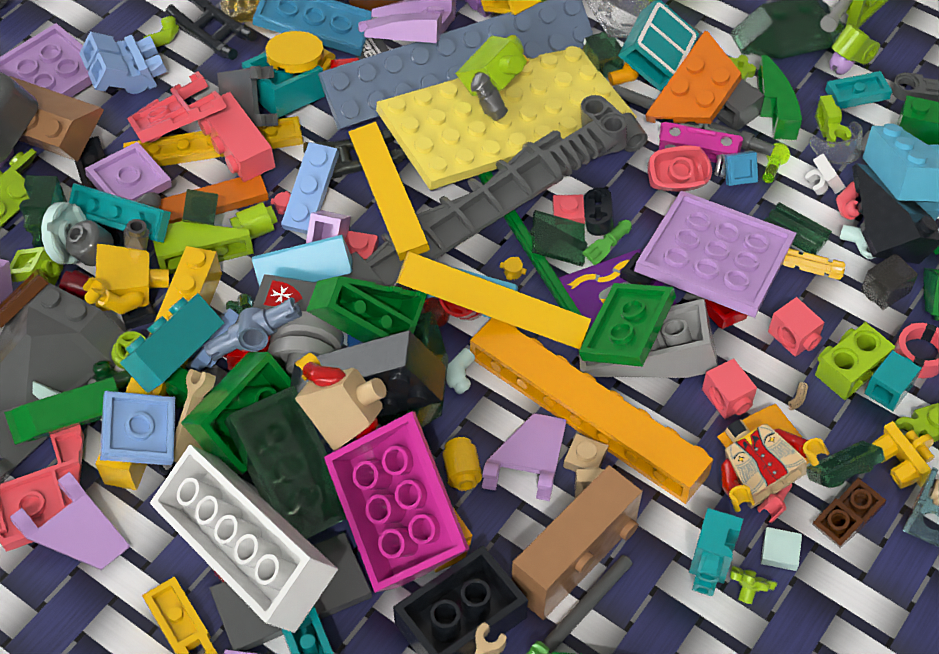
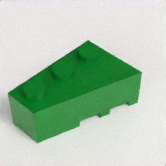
(366, 308)

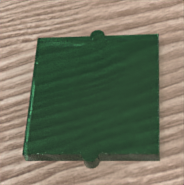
(558, 238)

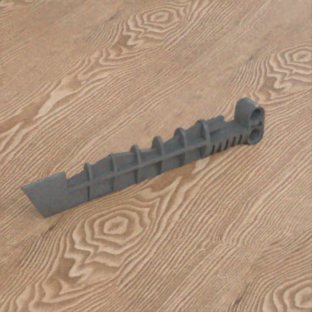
(516, 182)

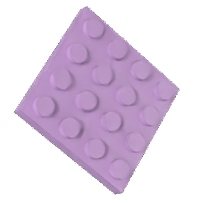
(716, 253)

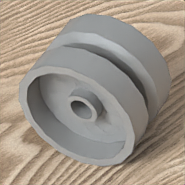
(302, 337)

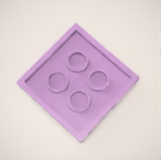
(49, 61)

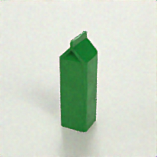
(58, 411)

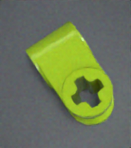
(855, 45)

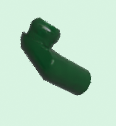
(103, 371)

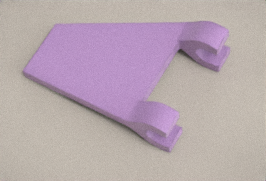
(530, 449)
(76, 530)

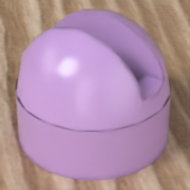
(842, 63)

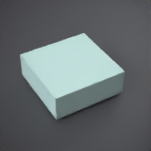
(781, 549)

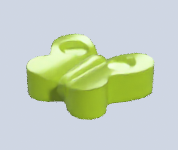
(747, 70)

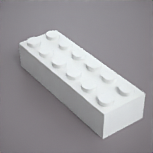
(243, 539)

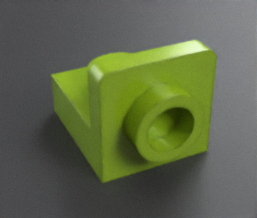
(29, 260)

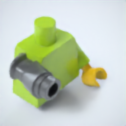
(492, 70)

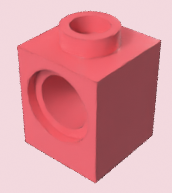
(796, 327)
(729, 389)

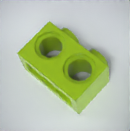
(859, 354)

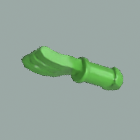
(600, 248)

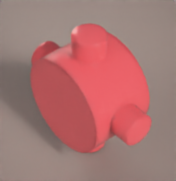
(281, 201)

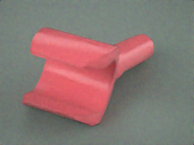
(775, 503)

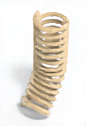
(799, 397)

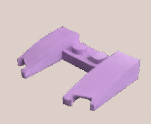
(410, 20)

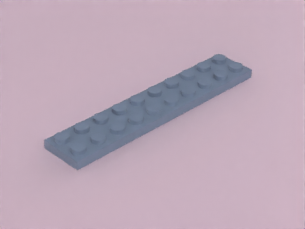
(359, 85)

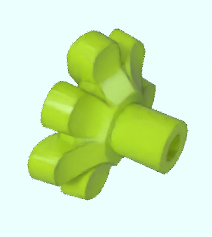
(750, 583)

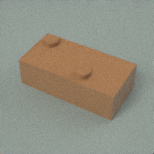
(577, 541)

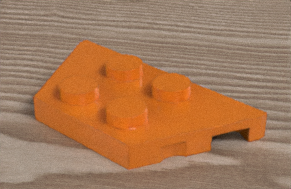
(697, 86)

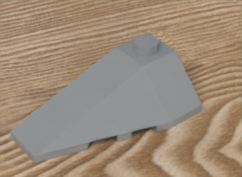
(680, 350)

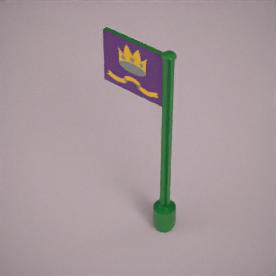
(579, 291)

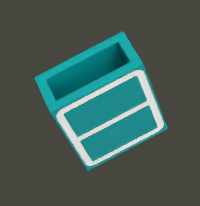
(658, 43)

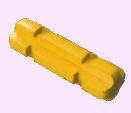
(814, 264)

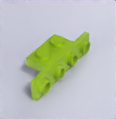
(12, 186)

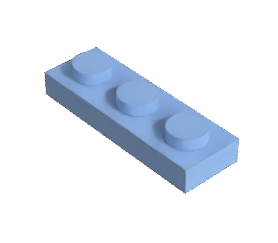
(310, 186)

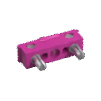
(712, 141)

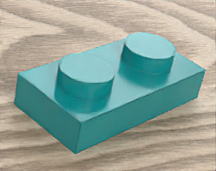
(859, 90)

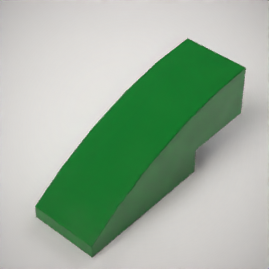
(778, 100)

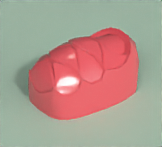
(679, 168)

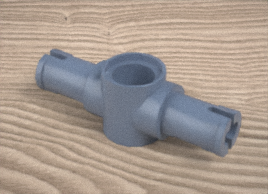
(252, 329)

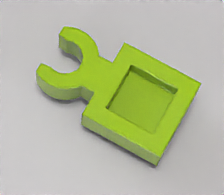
(923, 421)

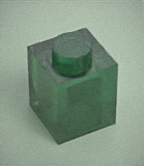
(603, 53)
(200, 207)

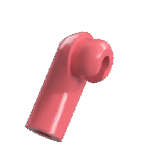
(847, 203)

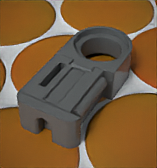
(922, 87)

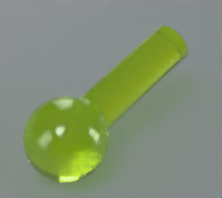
(779, 156)

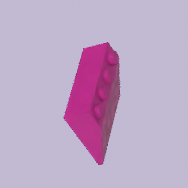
(396, 504)

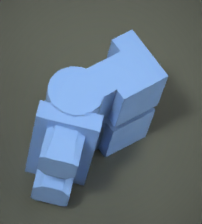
(121, 62)

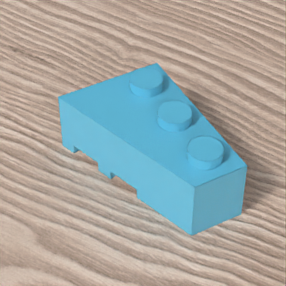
(903, 163)

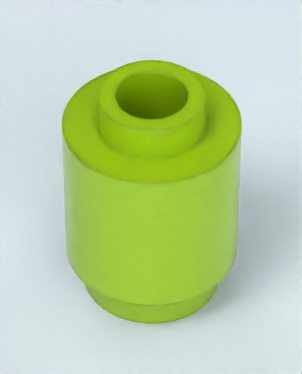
(256, 219)

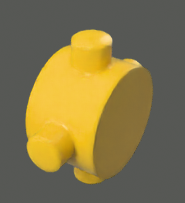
(513, 268)

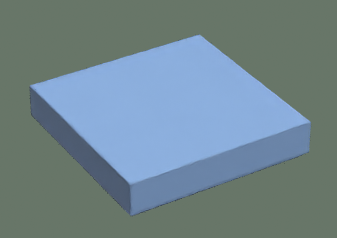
(137, 428)

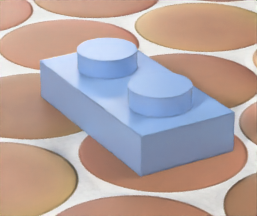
(200, 358)

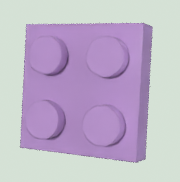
(128, 173)

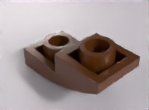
(849, 513)

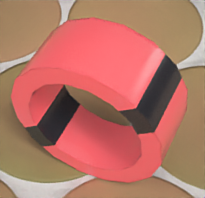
(924, 332)

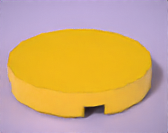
(294, 51)

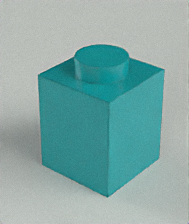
(892, 380)

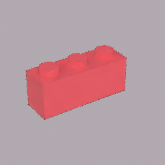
(238, 140)

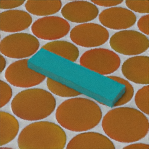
(118, 211)

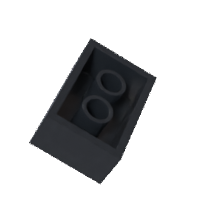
(452, 606)

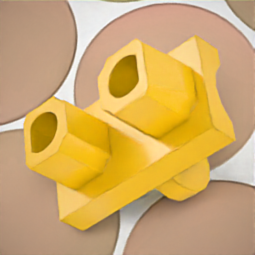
(911, 452)

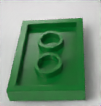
(627, 324)

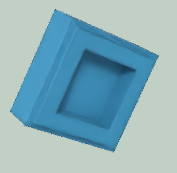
(741, 168)

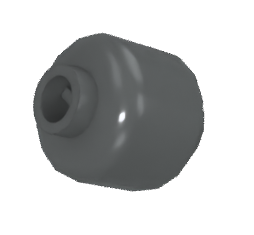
(83, 241)

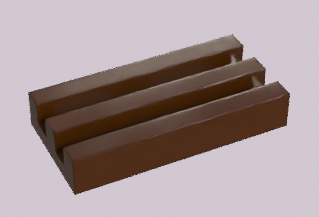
(22, 295)

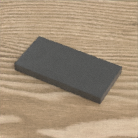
(344, 590)

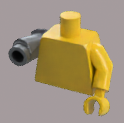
(124, 273)

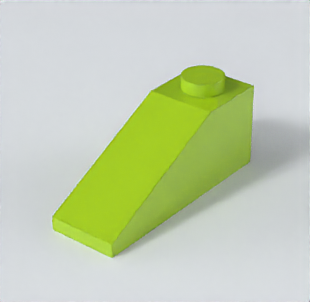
(227, 241)

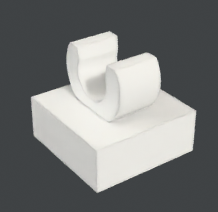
(826, 175)

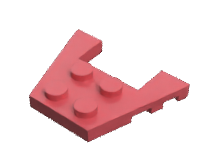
(173, 112)
(39, 491)

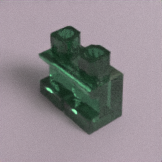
(42, 193)

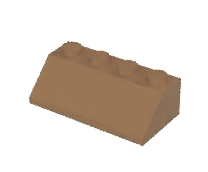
(60, 123)

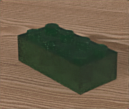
(287, 461)

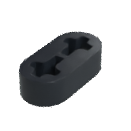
(603, 210)

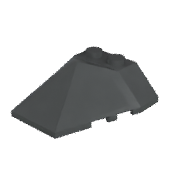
(53, 343)

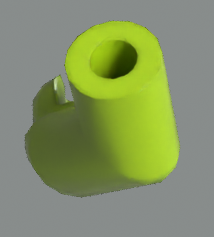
(167, 33)

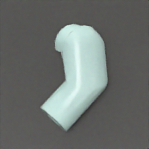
(854, 234)
(456, 371)

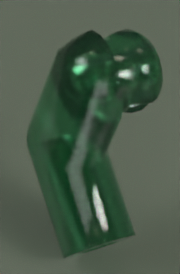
(243, 302)

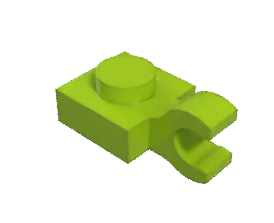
(829, 119)

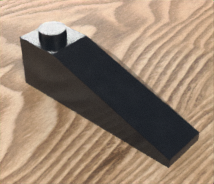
(893, 224)

